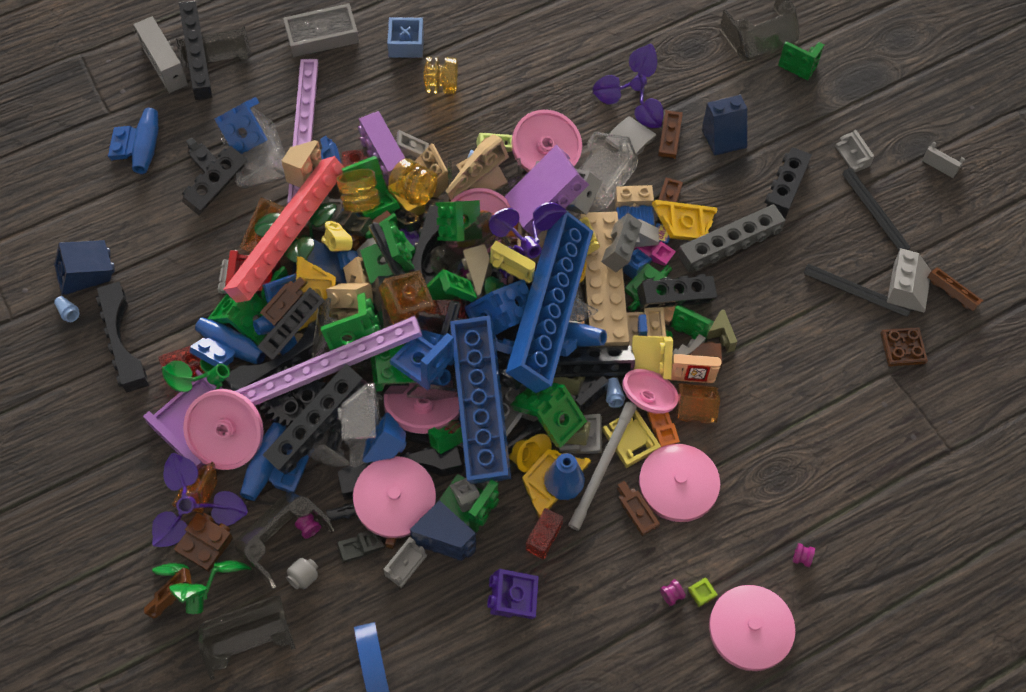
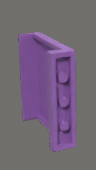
(548, 181)
(170, 418)

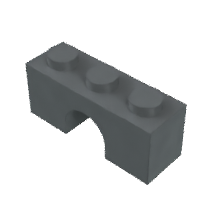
(625, 235)

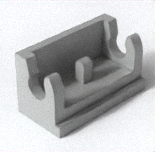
(855, 151)
(942, 161)
(405, 562)

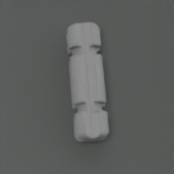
(222, 279)

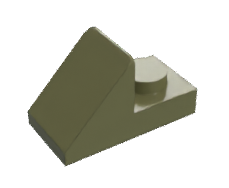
(723, 329)

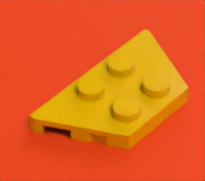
(684, 220)
(317, 280)
(535, 484)

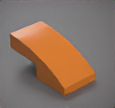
(663, 428)

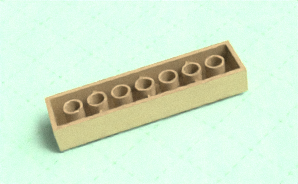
(605, 287)

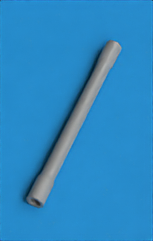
(581, 511)

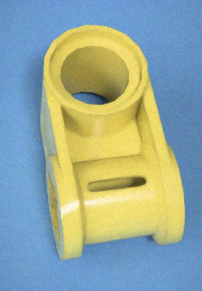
(336, 237)

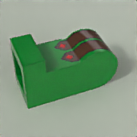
(446, 437)

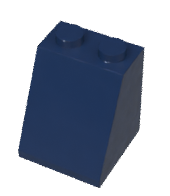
(726, 125)
(326, 260)
(82, 265)
(444, 533)

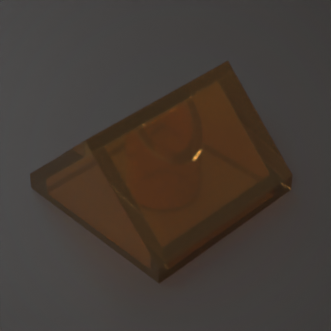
(202, 488)

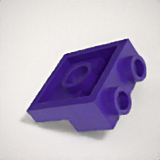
(513, 594)

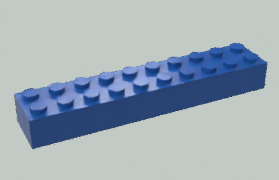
(550, 304)

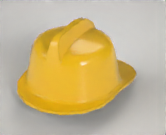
(527, 452)

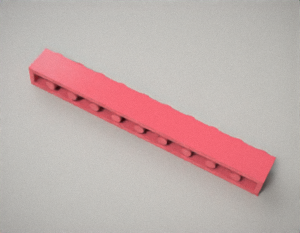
(284, 230)

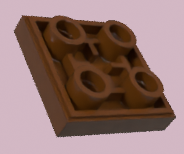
(904, 346)

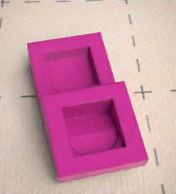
(659, 253)

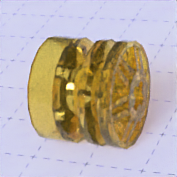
(441, 75)
(413, 182)
(358, 190)

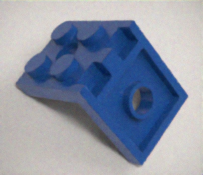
(241, 118)
(501, 305)
(432, 364)

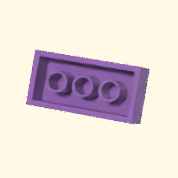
(380, 143)

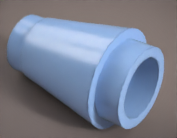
(66, 309)
(615, 395)

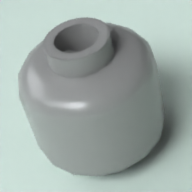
(302, 573)

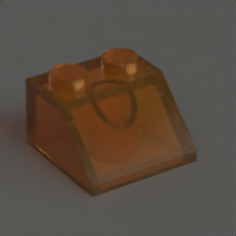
(405, 295)
(698, 403)

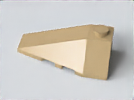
(482, 161)

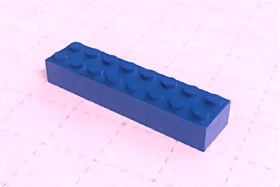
(480, 400)

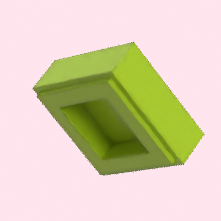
(702, 592)

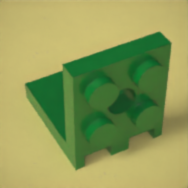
(388, 202)
(451, 218)
(399, 252)
(240, 315)
(356, 325)
(548, 407)
(480, 510)

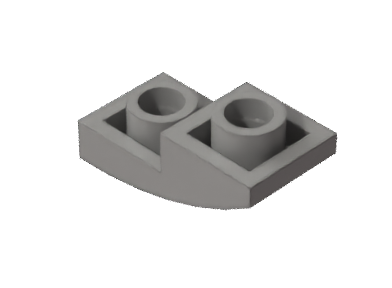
(693, 344)

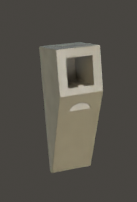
(479, 267)

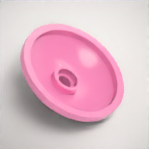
(650, 391)

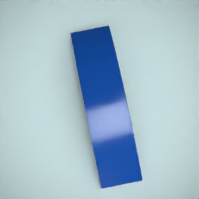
(371, 658)

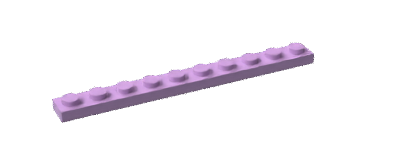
(304, 108)
(332, 361)

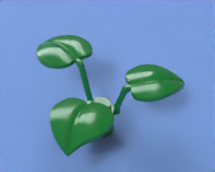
(179, 375)
(193, 593)

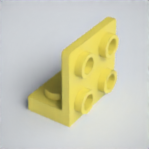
(653, 354)

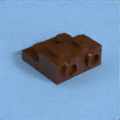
(204, 541)

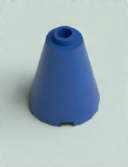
(564, 477)

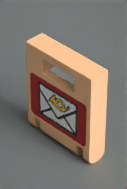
(695, 368)

